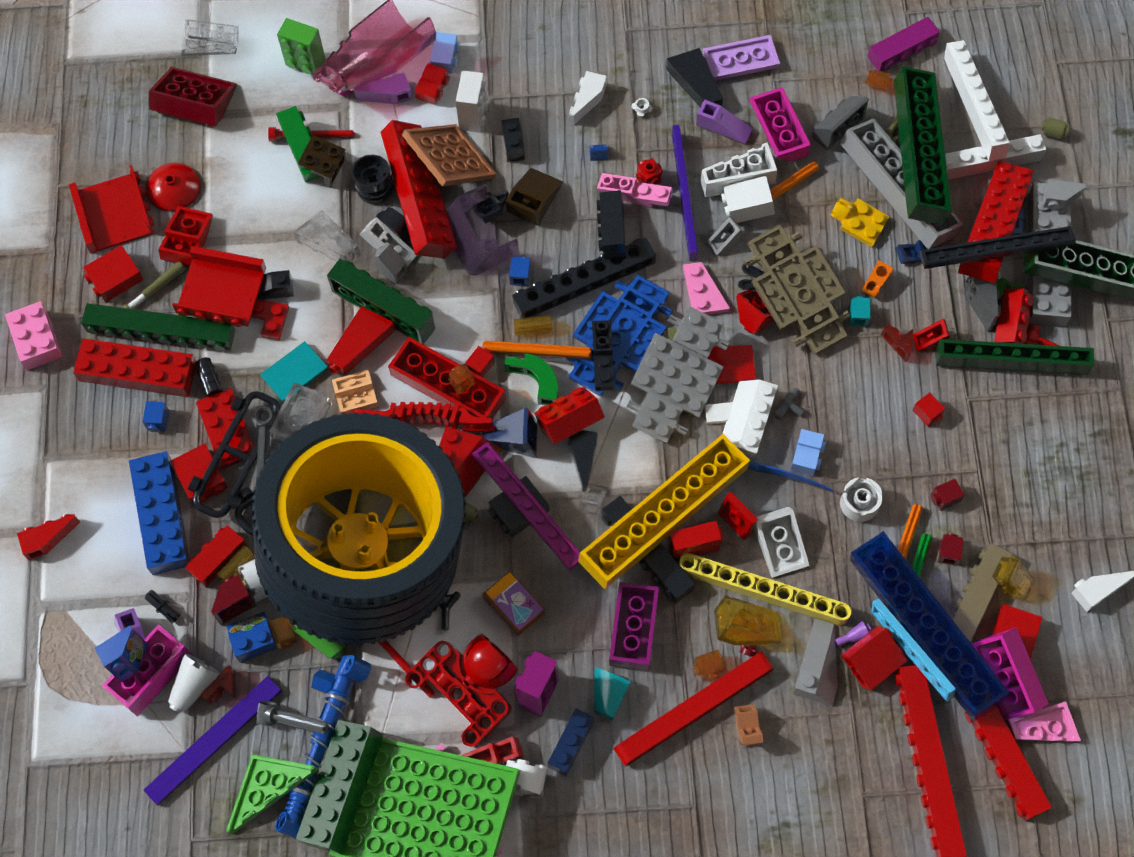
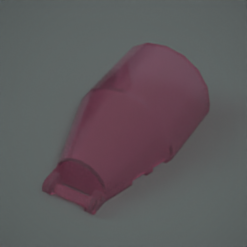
(375, 49)

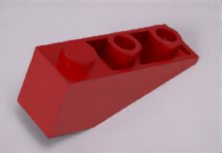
(43, 538)

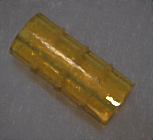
(533, 325)
(240, 558)

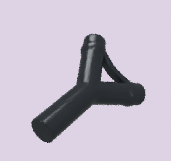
(446, 609)

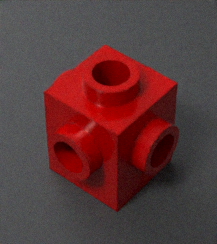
(649, 172)

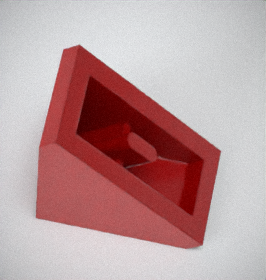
(929, 337)

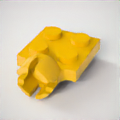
(859, 220)

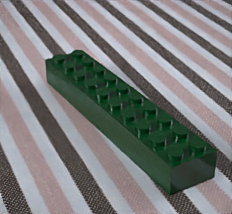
(922, 146)

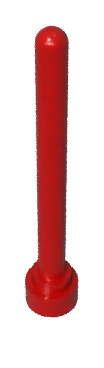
(275, 134)
(405, 666)

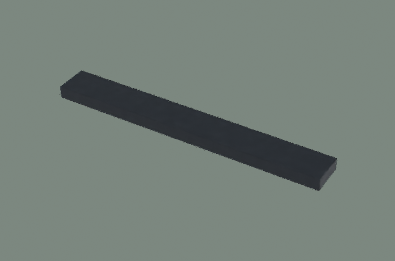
(997, 247)

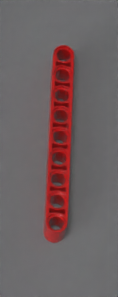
(693, 709)

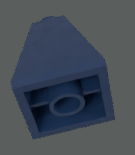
(516, 433)

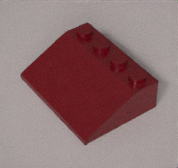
(191, 96)

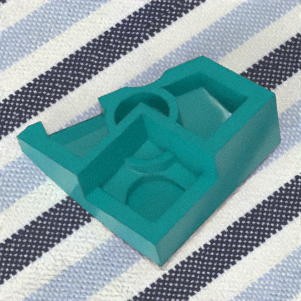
(608, 692)

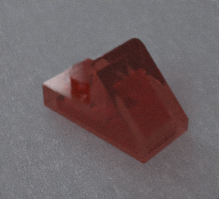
(899, 343)
(225, 681)

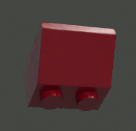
(231, 600)

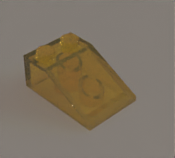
(746, 623)

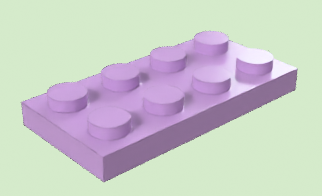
(741, 57)

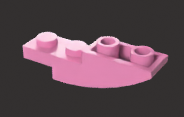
(634, 191)

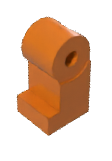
(877, 279)

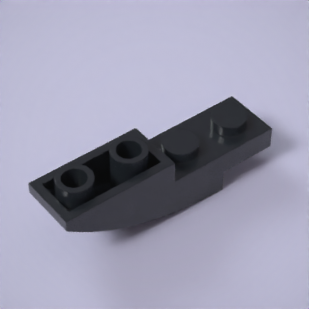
(603, 355)

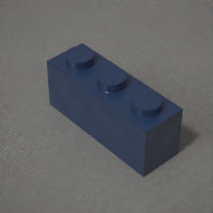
(570, 742)

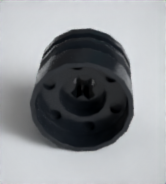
(372, 178)

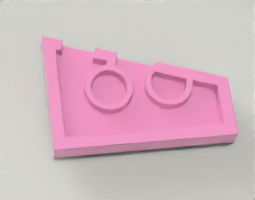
(703, 291)
(1046, 724)

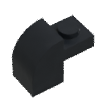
(395, 222)

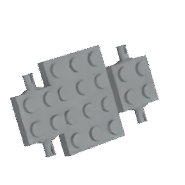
(677, 375)

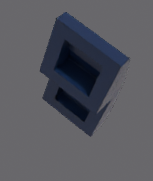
(910, 252)

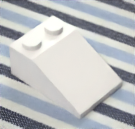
(781, 541)

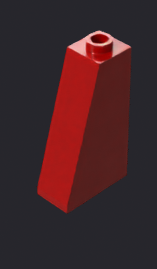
(359, 340)

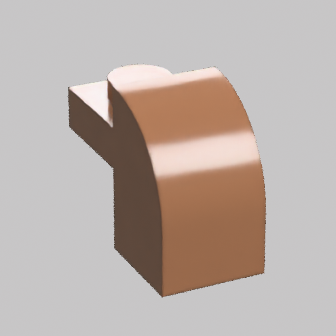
(748, 725)

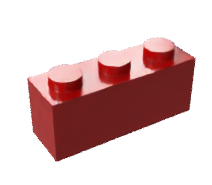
(1014, 316)
(215, 555)

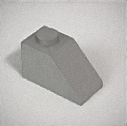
(1061, 193)

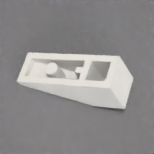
(378, 234)
(1098, 588)

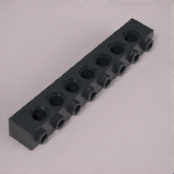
(578, 287)

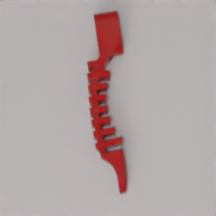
(449, 414)

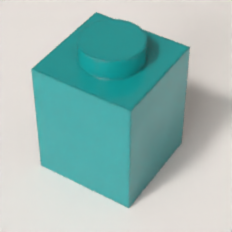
(859, 311)

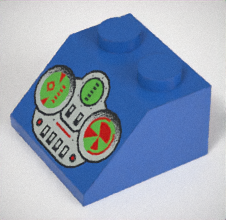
(251, 637)
(122, 653)

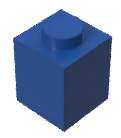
(520, 271)
(155, 416)

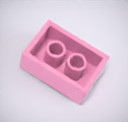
(33, 335)

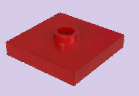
(737, 516)

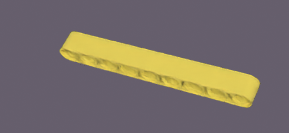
(774, 589)

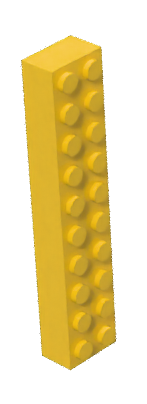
(663, 511)

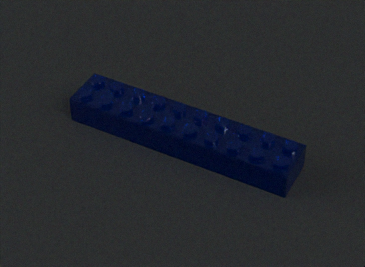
(929, 625)

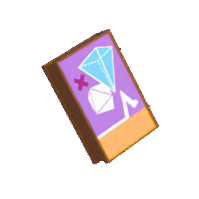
(513, 603)

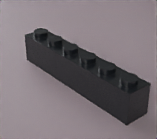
(658, 562)

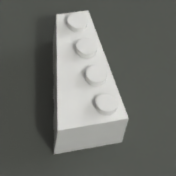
(741, 168)

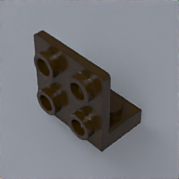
(323, 159)

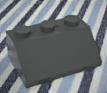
(837, 122)

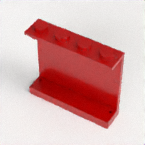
(112, 212)
(221, 287)

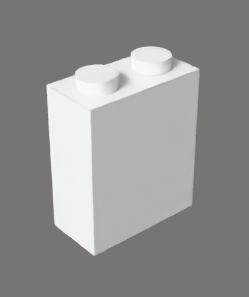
(748, 200)

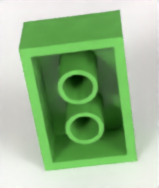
(301, 46)

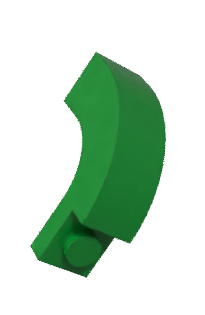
(538, 370)

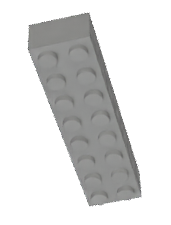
(882, 164)
(1050, 298)

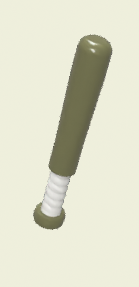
(157, 285)

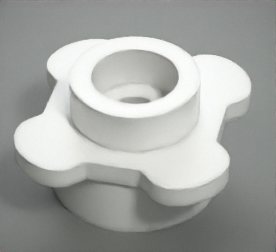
(641, 102)

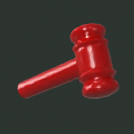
(1033, 336)

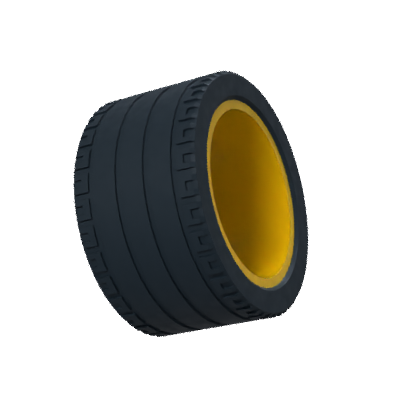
(357, 455)

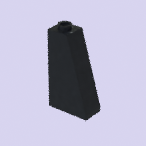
(694, 76)

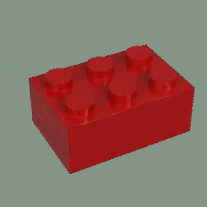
(569, 414)

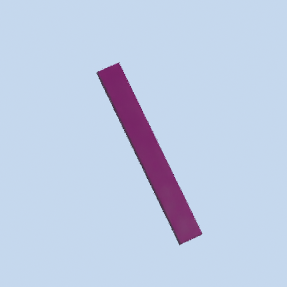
(527, 506)

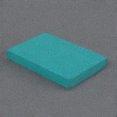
(298, 367)

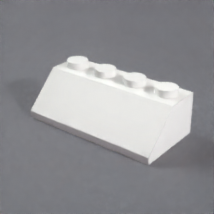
(749, 415)

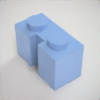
(444, 51)
(807, 452)

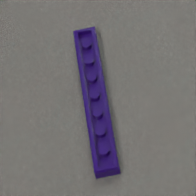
(684, 193)
(211, 741)

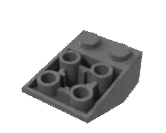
(983, 299)

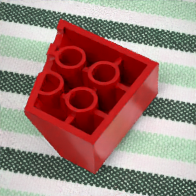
(459, 448)

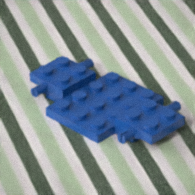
(630, 325)

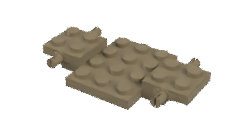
(798, 288)

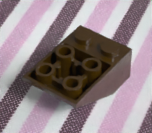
(533, 196)

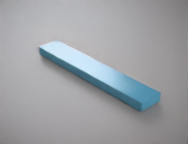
(913, 650)

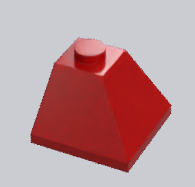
(752, 311)

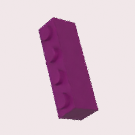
(903, 44)

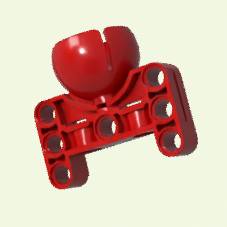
(483, 668)

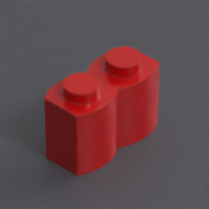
(431, 84)

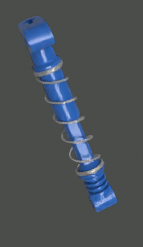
(349, 671)

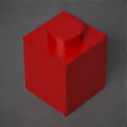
(480, 361)
(929, 410)

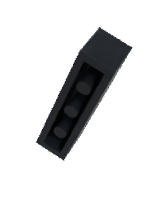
(612, 224)

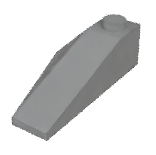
(819, 669)

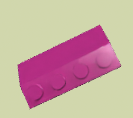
(781, 125)
(1012, 666)
(155, 672)

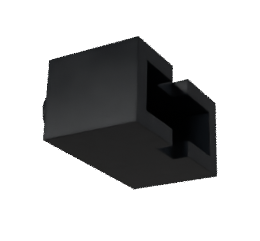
(513, 139)

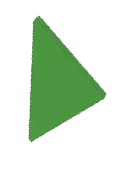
(265, 784)

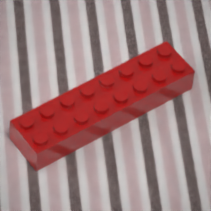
(418, 195)
(998, 215)

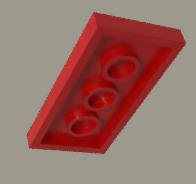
(217, 419)

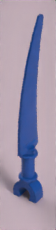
(759, 467)

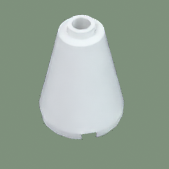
(190, 682)

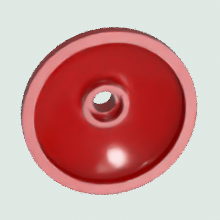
(179, 192)

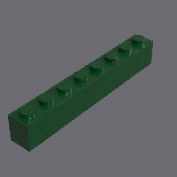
(157, 326)
(1014, 356)

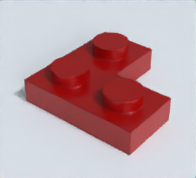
(274, 317)

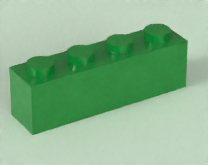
(296, 135)

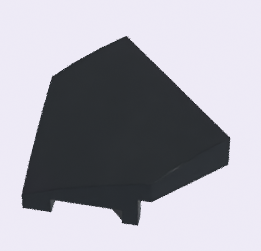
(490, 207)

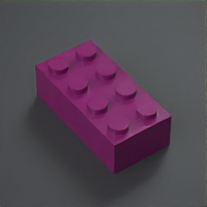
(633, 626)
(537, 683)

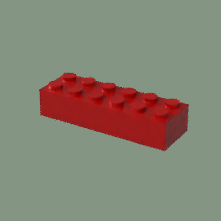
(135, 367)
(429, 374)

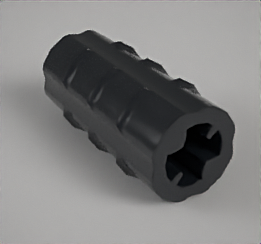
(208, 376)

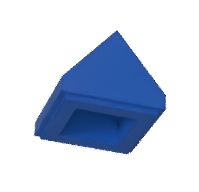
(598, 152)
(322, 680)

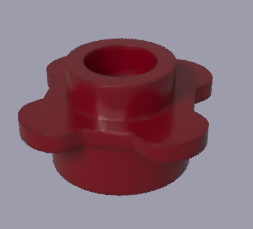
(749, 650)

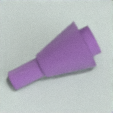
(854, 634)

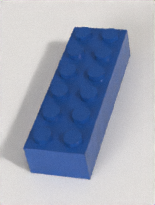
(159, 513)

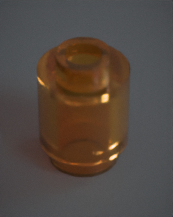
(879, 80)

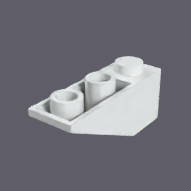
(591, 93)

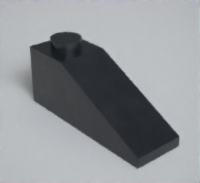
(276, 285)
(583, 450)

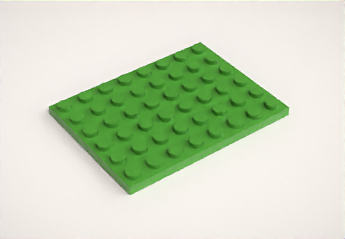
(431, 805)

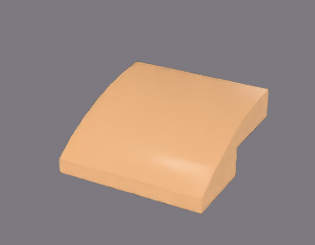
(355, 392)

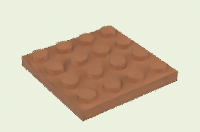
(449, 154)

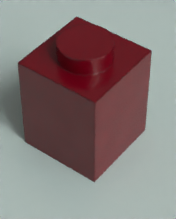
(947, 494)
(950, 549)

